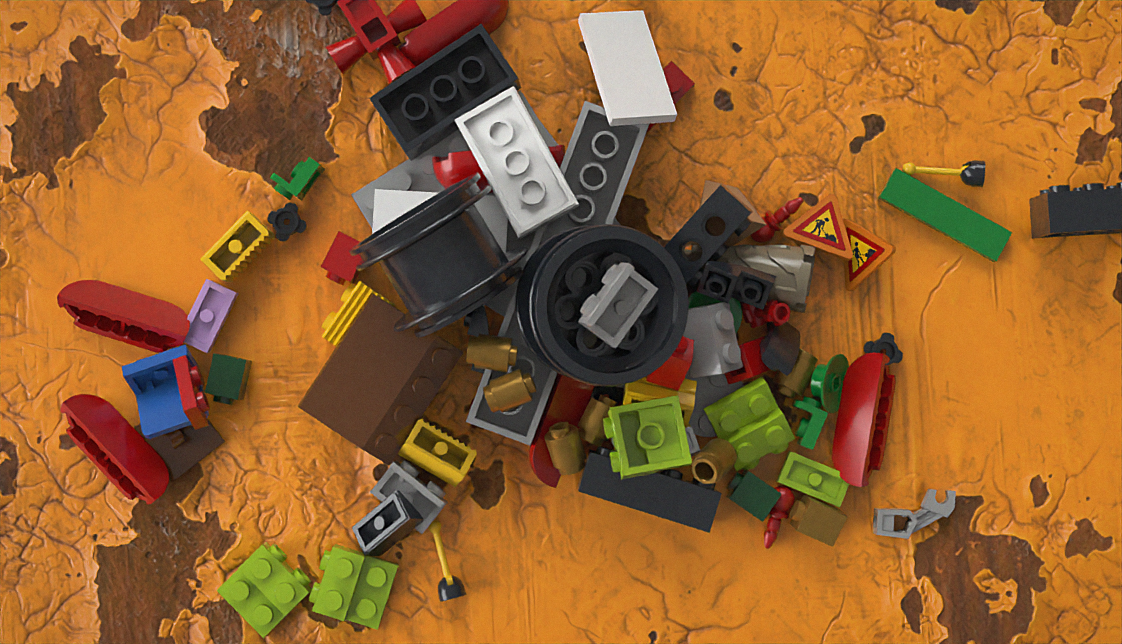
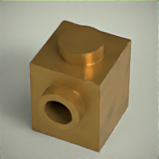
(817, 519)

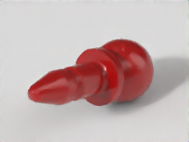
(773, 220)
(778, 511)

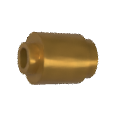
(491, 352)
(799, 377)
(509, 391)
(591, 422)
(565, 448)
(713, 461)

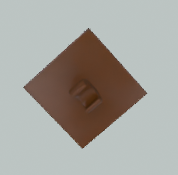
(184, 447)

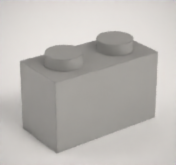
(714, 340)

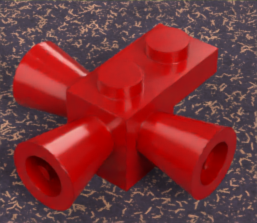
(376, 36)

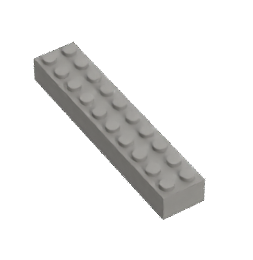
(597, 173)

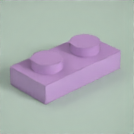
(209, 315)

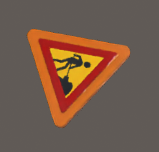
(822, 229)
(868, 254)

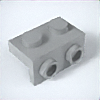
(617, 303)
(425, 498)

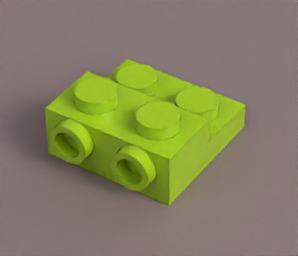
(750, 423)
(647, 437)
(353, 586)
(265, 588)

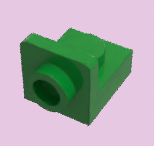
(303, 176)
(809, 428)

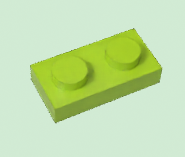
(813, 479)

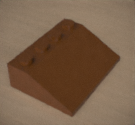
(379, 380)

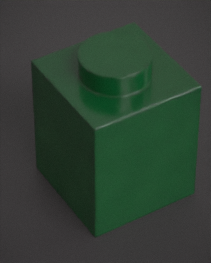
(228, 378)
(752, 494)

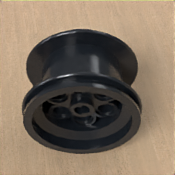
(441, 258)
(549, 284)

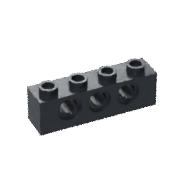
(721, 204)

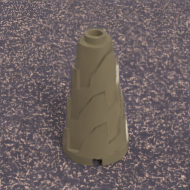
(789, 263)

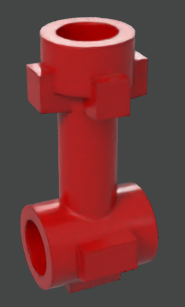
(773, 312)

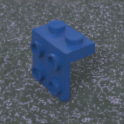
(158, 392)

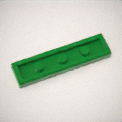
(945, 215)

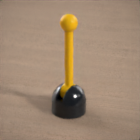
(971, 172)
(449, 586)

